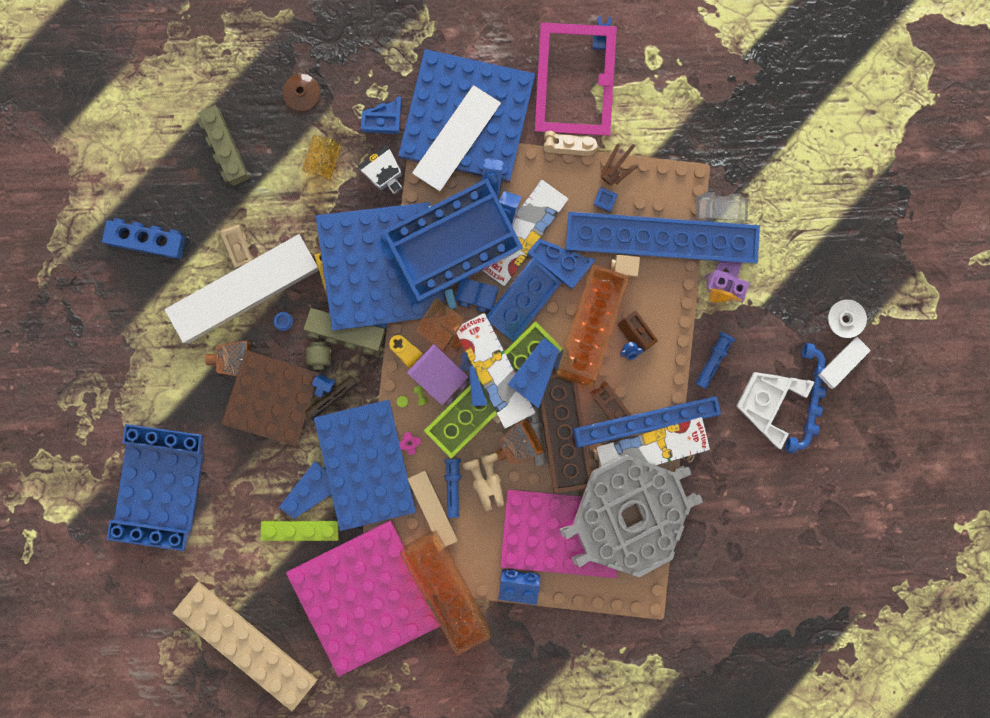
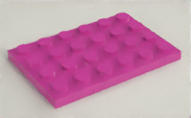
(534, 536)

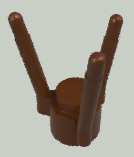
(610, 175)

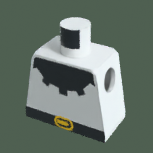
(382, 170)

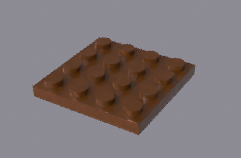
(270, 398)

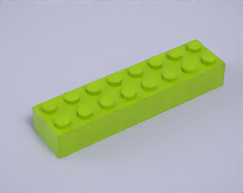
(462, 419)

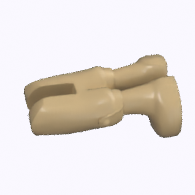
(486, 487)

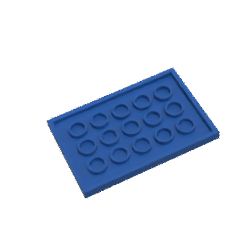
(364, 465)

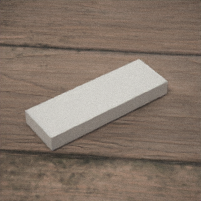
(844, 362)

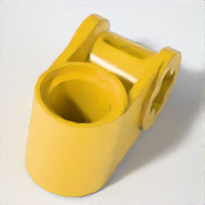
(408, 353)

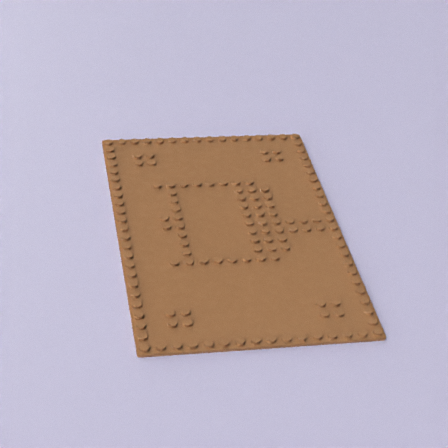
(655, 380)

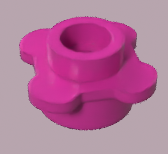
(414, 442)

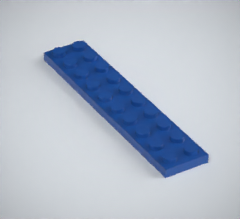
(662, 237)

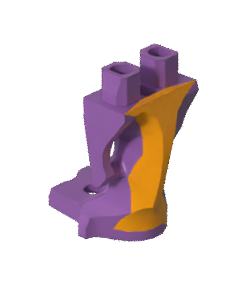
(724, 285)

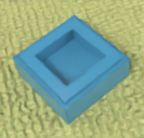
(450, 299)

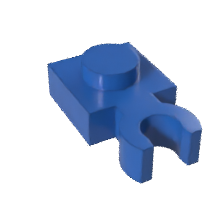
(599, 42)

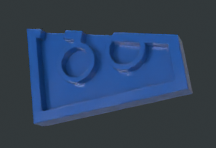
(535, 373)

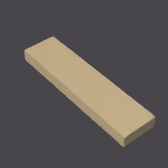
(432, 507)

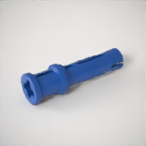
(719, 352)
(452, 477)

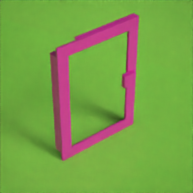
(604, 79)

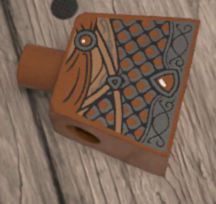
(228, 357)
(519, 443)

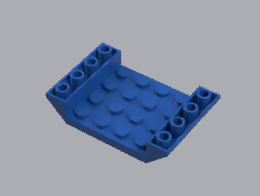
(157, 487)

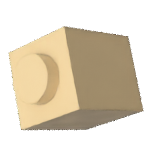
(626, 265)

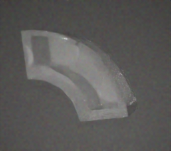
(726, 208)

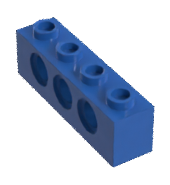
(114, 237)

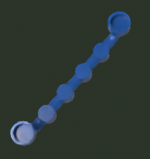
(814, 410)

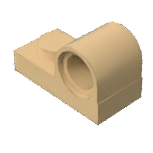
(236, 245)

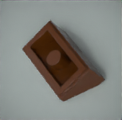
(637, 331)

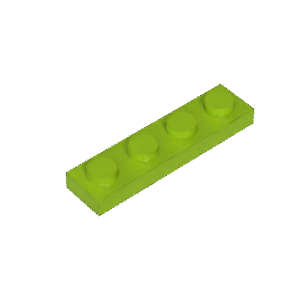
(299, 531)

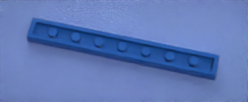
(645, 422)

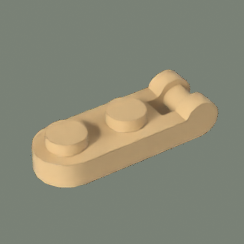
(569, 144)

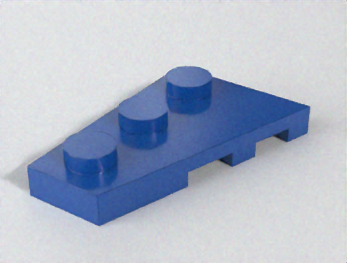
(563, 264)
(308, 492)

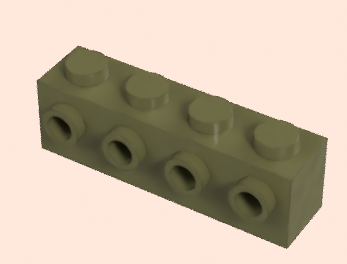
(224, 146)
(364, 338)

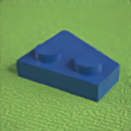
(383, 118)

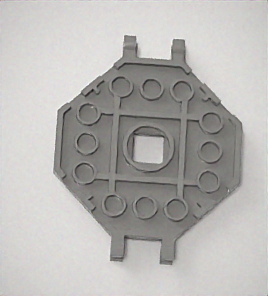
(603, 529)

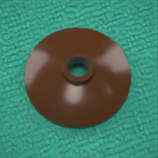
(303, 101)

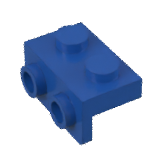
(519, 587)

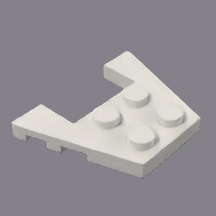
(763, 398)

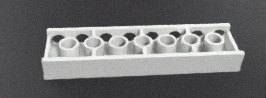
(242, 289)

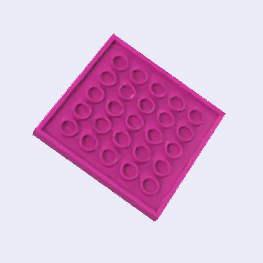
(362, 598)

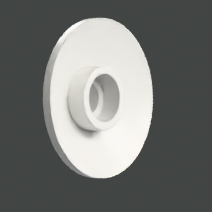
(856, 318)

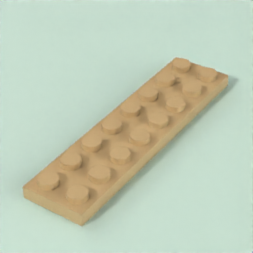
(245, 646)

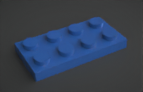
(523, 300)

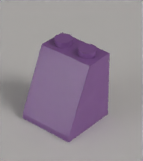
(438, 375)

